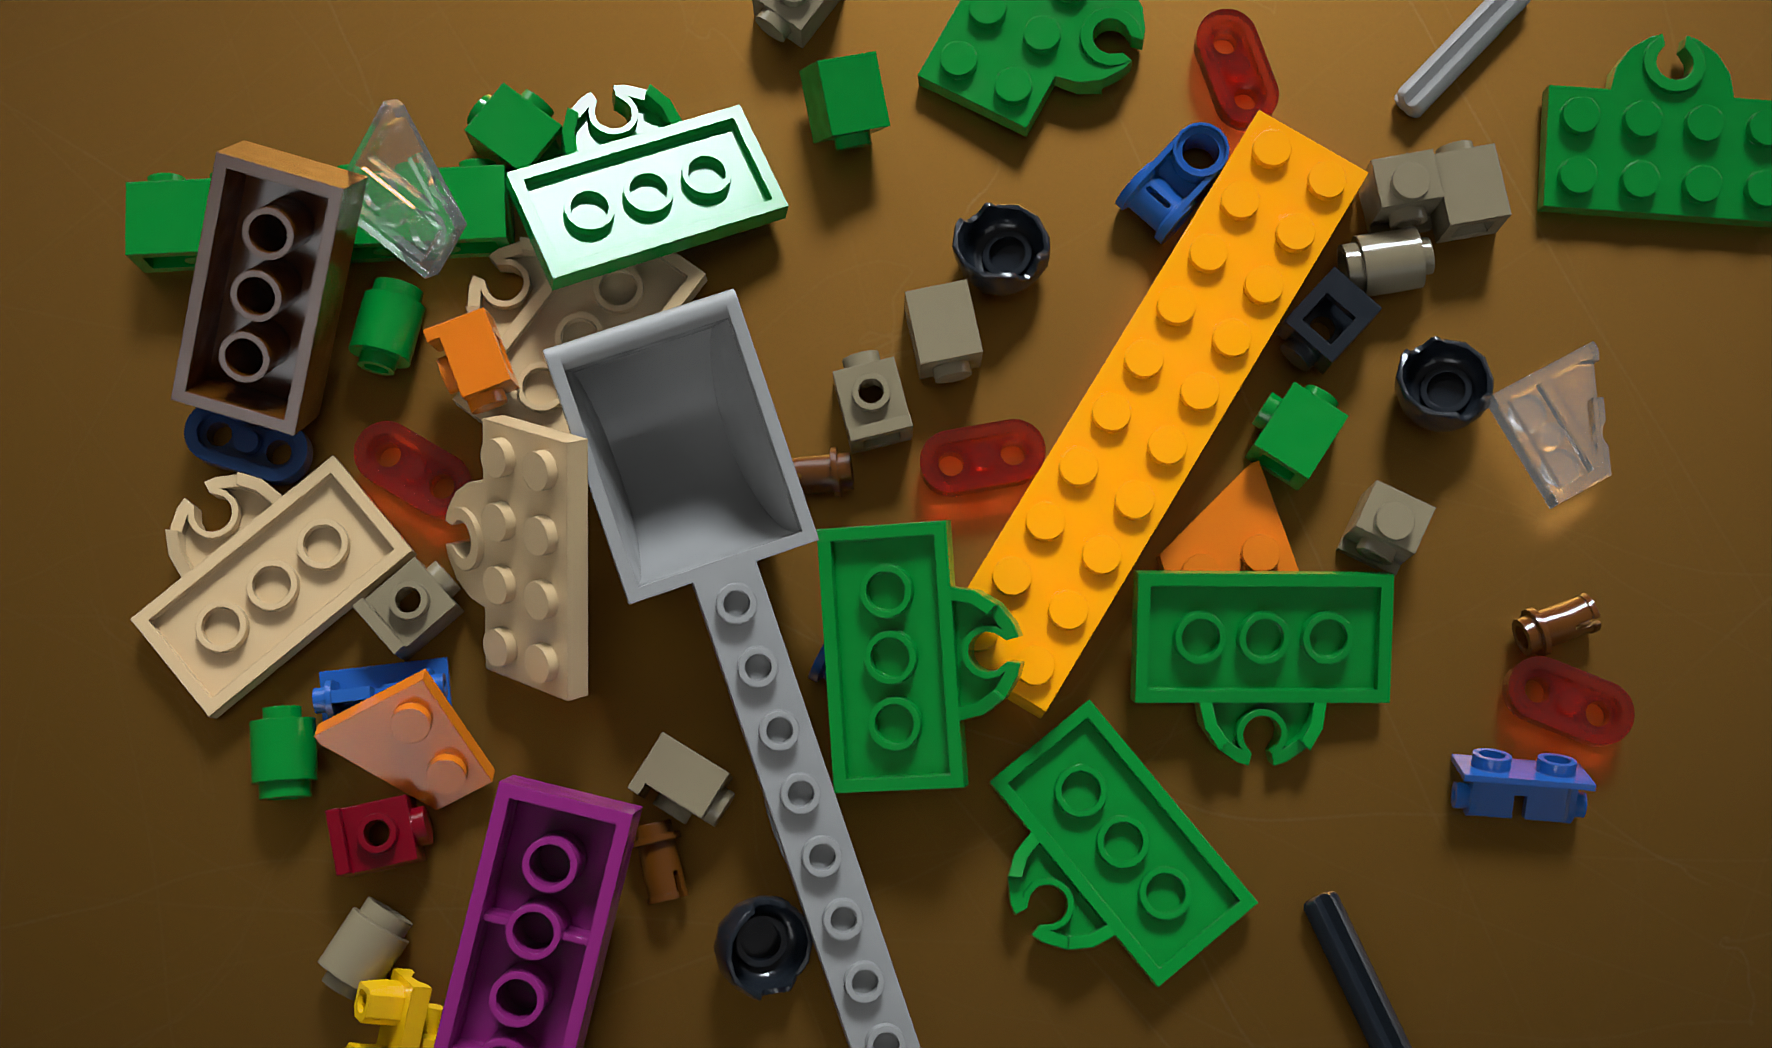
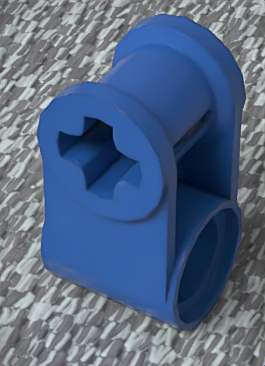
(1168, 187)

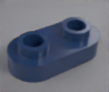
(248, 449)

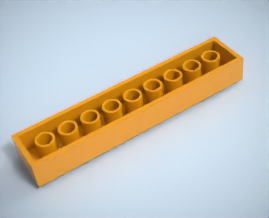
(1159, 400)

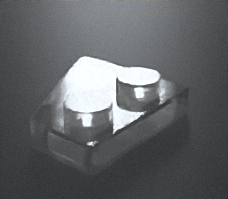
(405, 194)
(1557, 425)

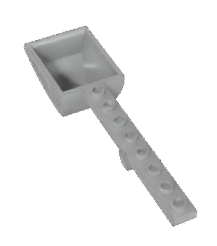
(697, 493)

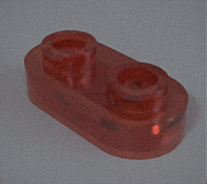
(1237, 73)
(980, 454)
(416, 471)
(1566, 699)

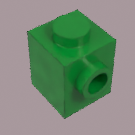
(845, 100)
(514, 129)
(1295, 432)

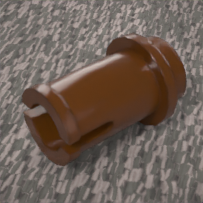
(826, 472)
(1541, 630)
(660, 861)

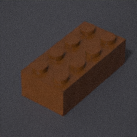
(268, 286)

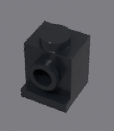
(1336, 305)

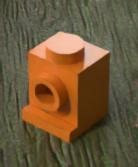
(473, 360)

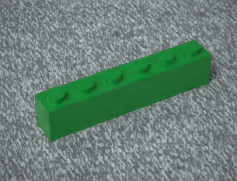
(169, 211)

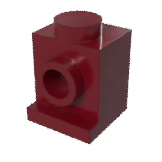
(351, 841)

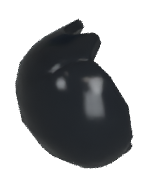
(1001, 248)
(1443, 384)
(763, 946)

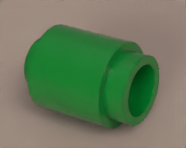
(387, 326)
(283, 753)

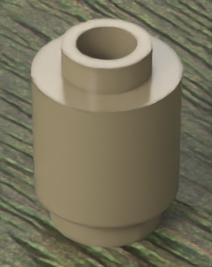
(1387, 261)
(364, 947)

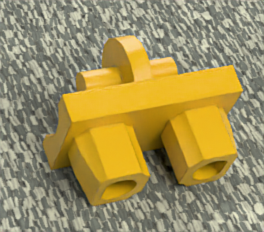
(400, 1009)

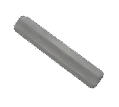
(1456, 54)

